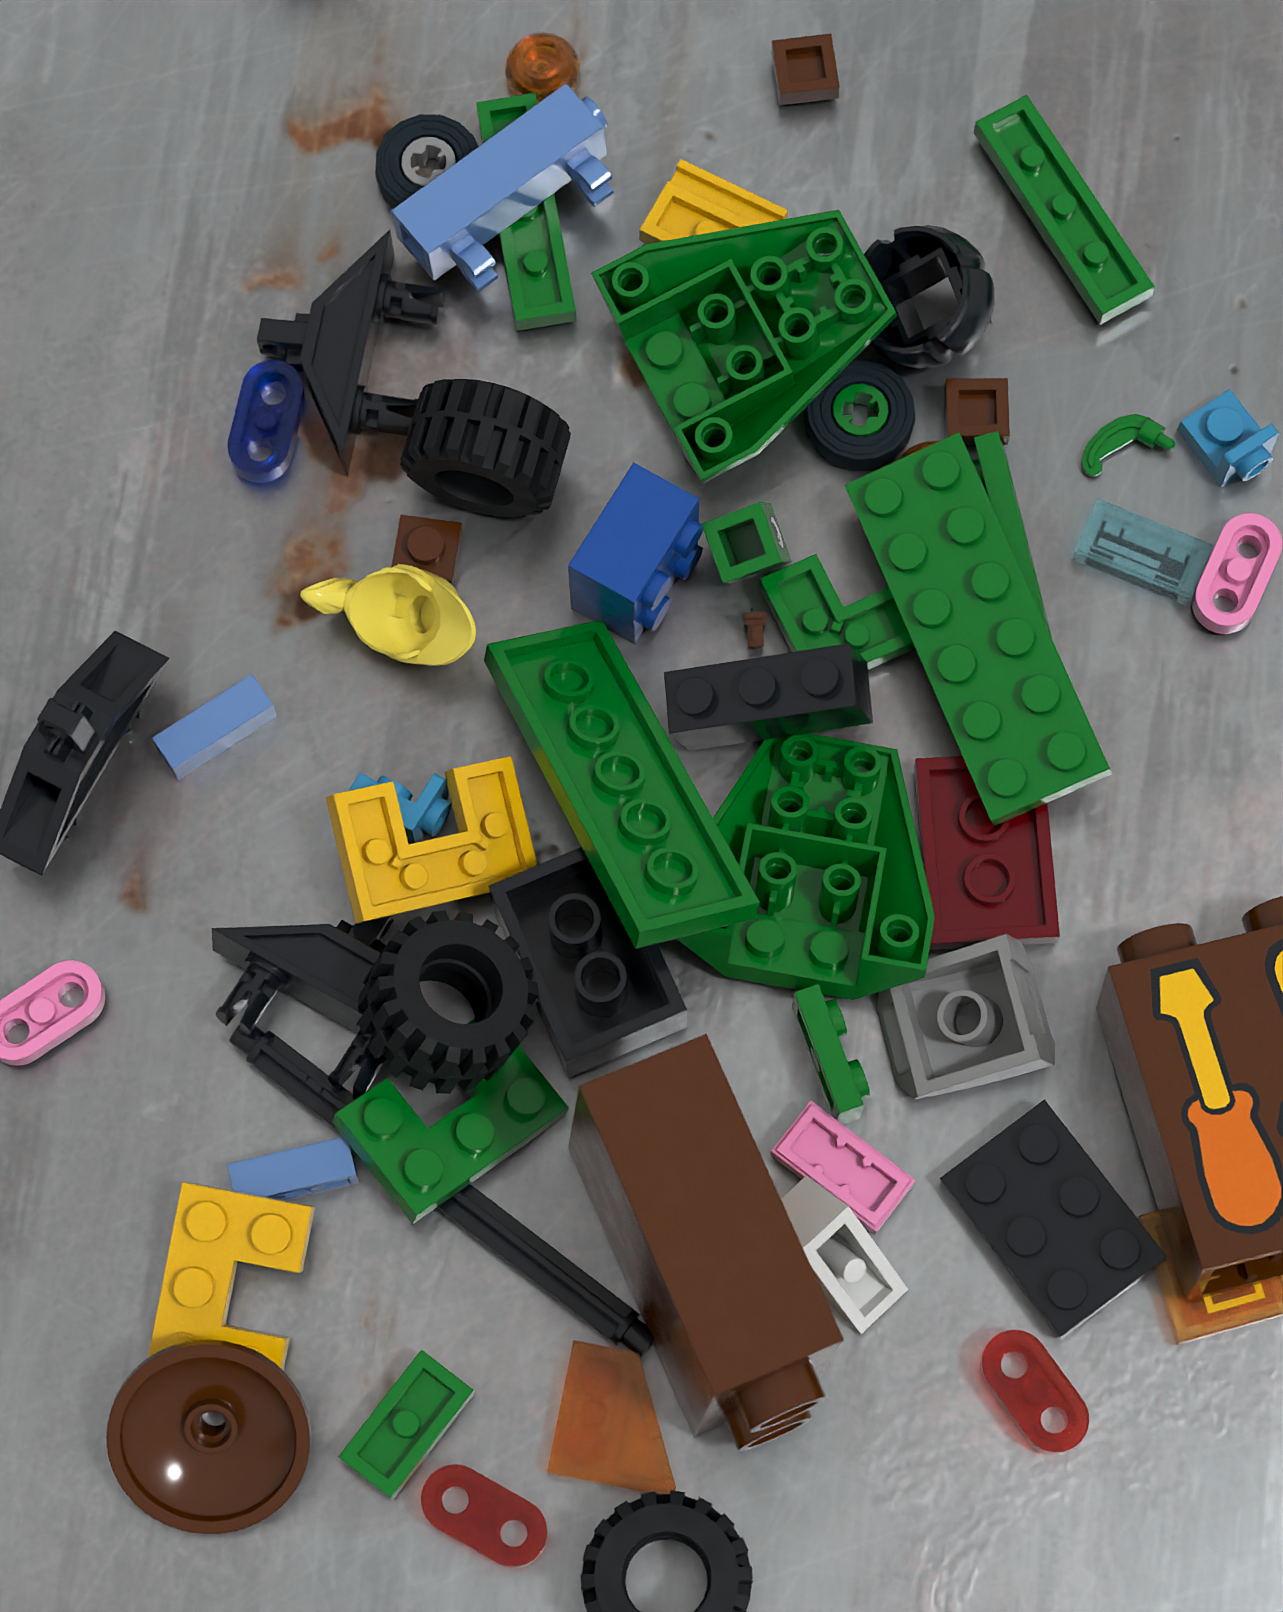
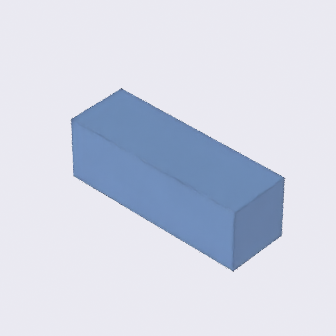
(214, 727)
(296, 1170)

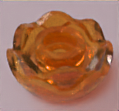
(538, 48)

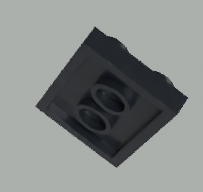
(1053, 1219)

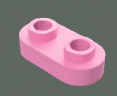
(1237, 577)
(41, 1008)

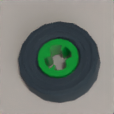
(881, 437)

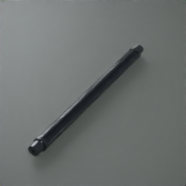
(467, 1207)

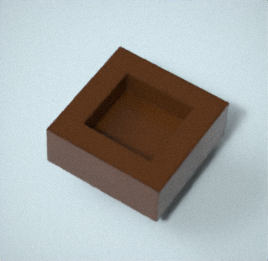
(805, 69)
(976, 408)
(429, 545)

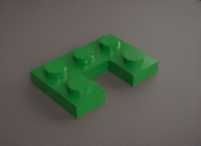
(815, 618)
(432, 1164)

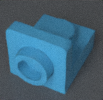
(1228, 439)
(424, 815)

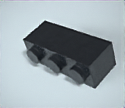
(768, 697)

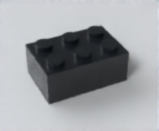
(592, 982)

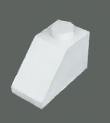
(842, 1255)

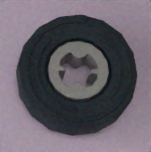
(410, 147)

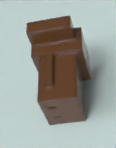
(755, 624)

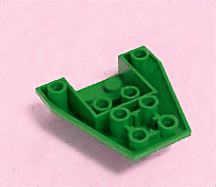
(744, 327)
(834, 869)

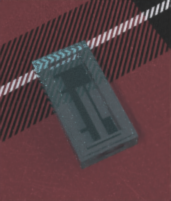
(1142, 552)

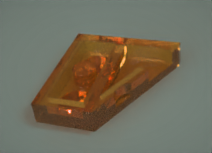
(609, 1424)

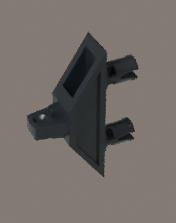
(339, 341)
(72, 748)
(315, 965)

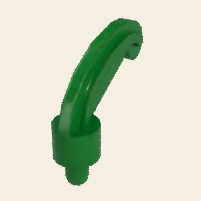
(1120, 433)

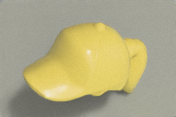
(400, 613)

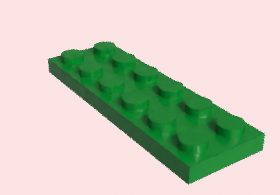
(977, 630)
(620, 784)

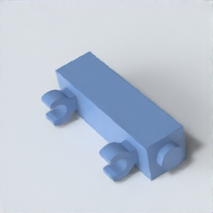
(502, 182)

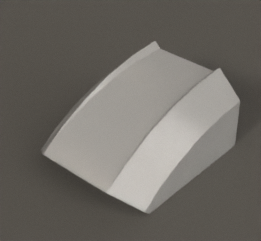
(967, 1020)

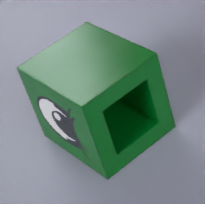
(746, 542)

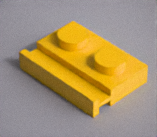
(704, 203)

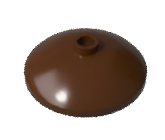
(199, 1472)

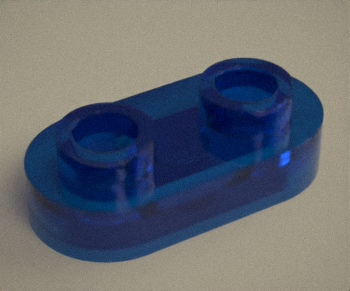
(266, 425)

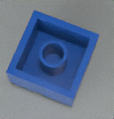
(636, 554)

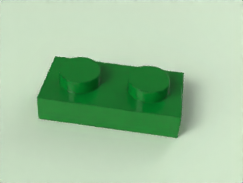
(821, 1028)
(406, 1424)

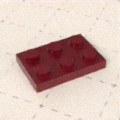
(982, 874)

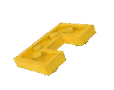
(397, 877)
(207, 1241)

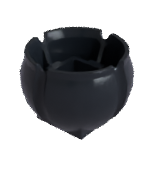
(914, 263)

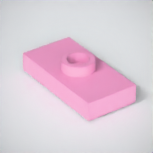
(843, 1165)

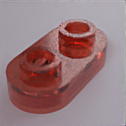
(1038, 1390)
(485, 1516)

